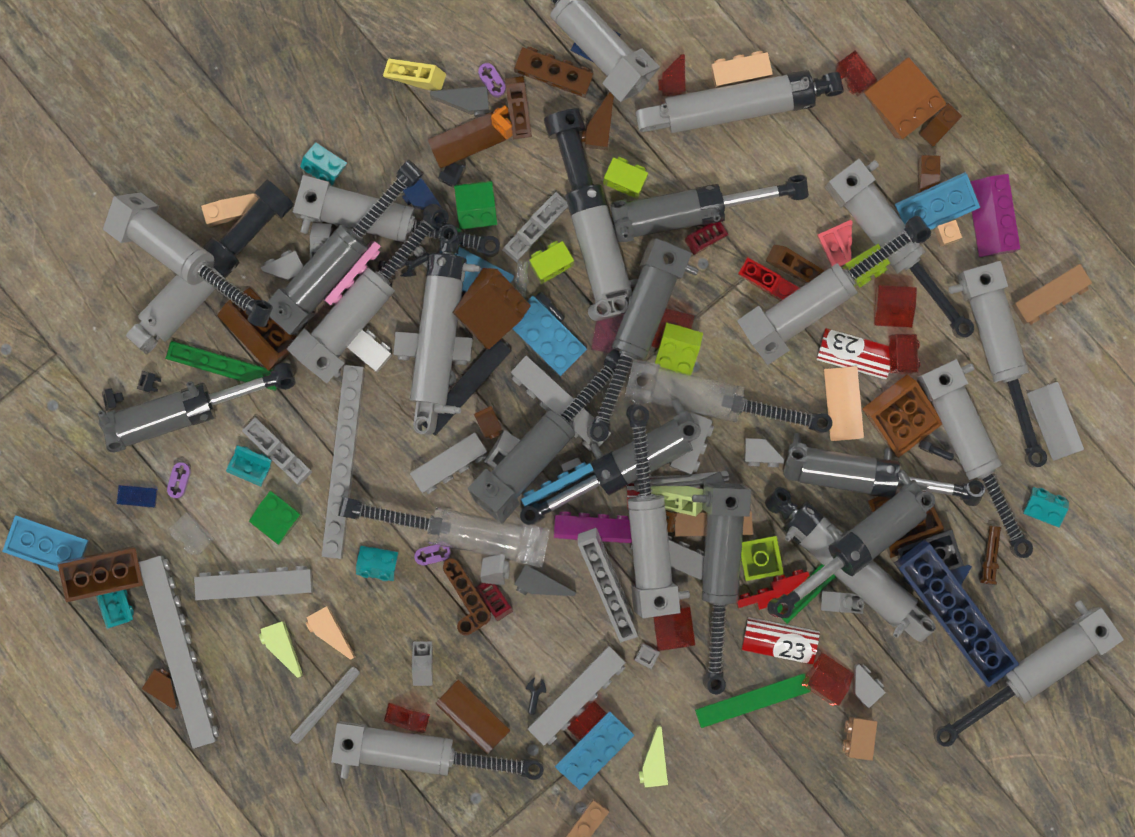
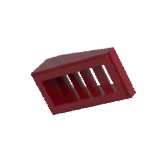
(693, 246)
(503, 612)

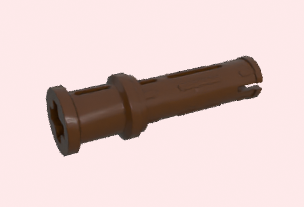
(990, 565)

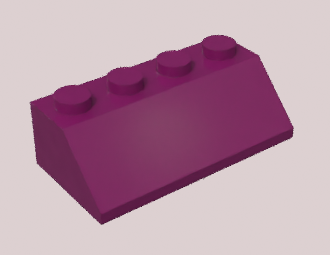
(995, 219)
(610, 530)

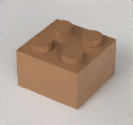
(860, 738)

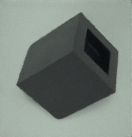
(452, 174)

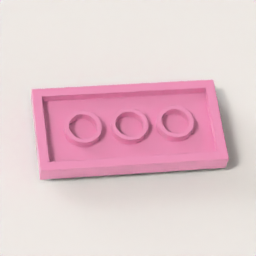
(358, 268)

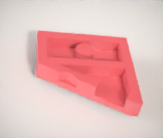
(837, 243)

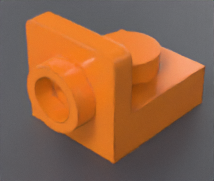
(501, 123)

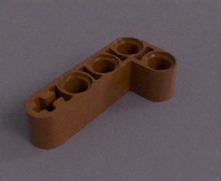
(463, 594)

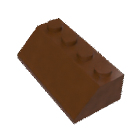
(266, 343)
(100, 574)

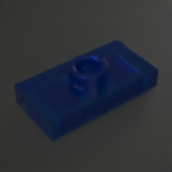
(137, 496)

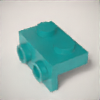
(322, 164)
(249, 465)
(1046, 507)
(376, 563)
(115, 608)

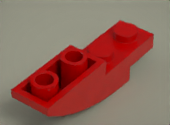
(767, 280)
(779, 587)

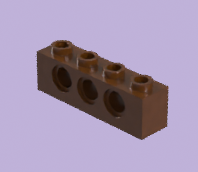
(579, 87)

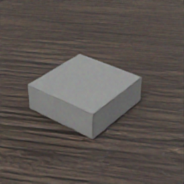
(570, 465)
(647, 656)

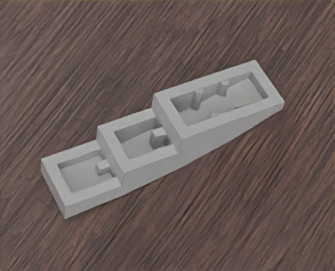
(535, 227)
(277, 451)

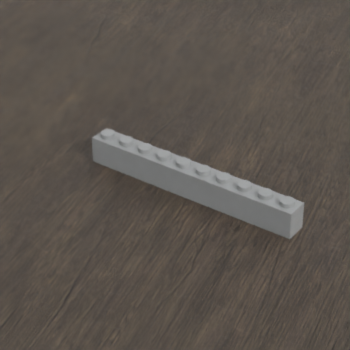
(343, 459)
(178, 651)

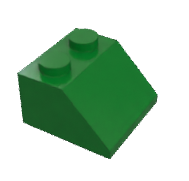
(475, 205)
(275, 517)

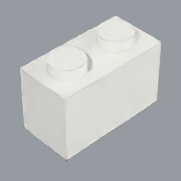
(369, 350)

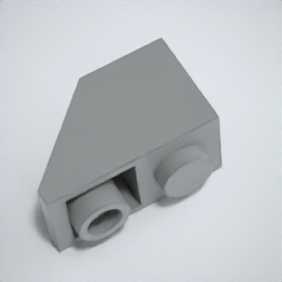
(319, 235)
(285, 267)
(501, 448)
(760, 451)
(495, 570)
(841, 602)
(422, 663)
(866, 688)

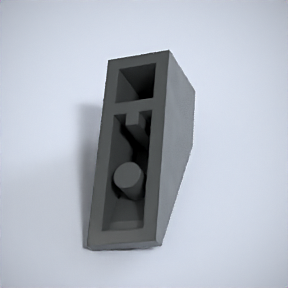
(466, 99)
(537, 583)

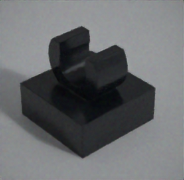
(146, 382)
(111, 399)

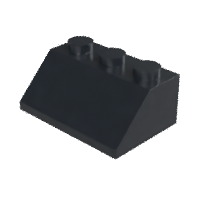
(945, 547)

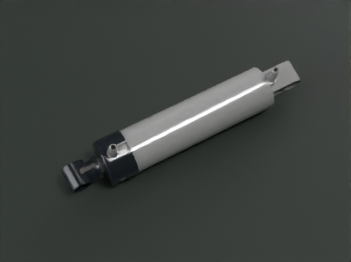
(739, 102)
(438, 331)
(871, 584)

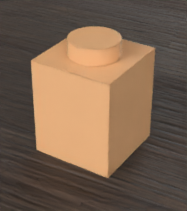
(948, 233)

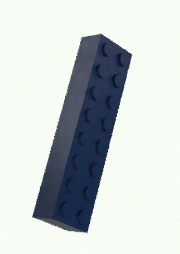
(956, 613)

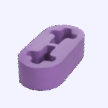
(495, 78)
(174, 479)
(434, 559)

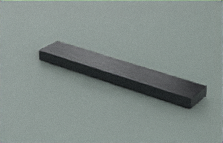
(472, 381)

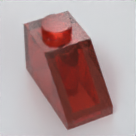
(673, 78)
(406, 718)

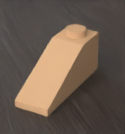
(227, 209)
(327, 628)

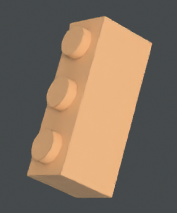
(741, 69)

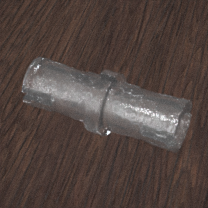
(522, 278)

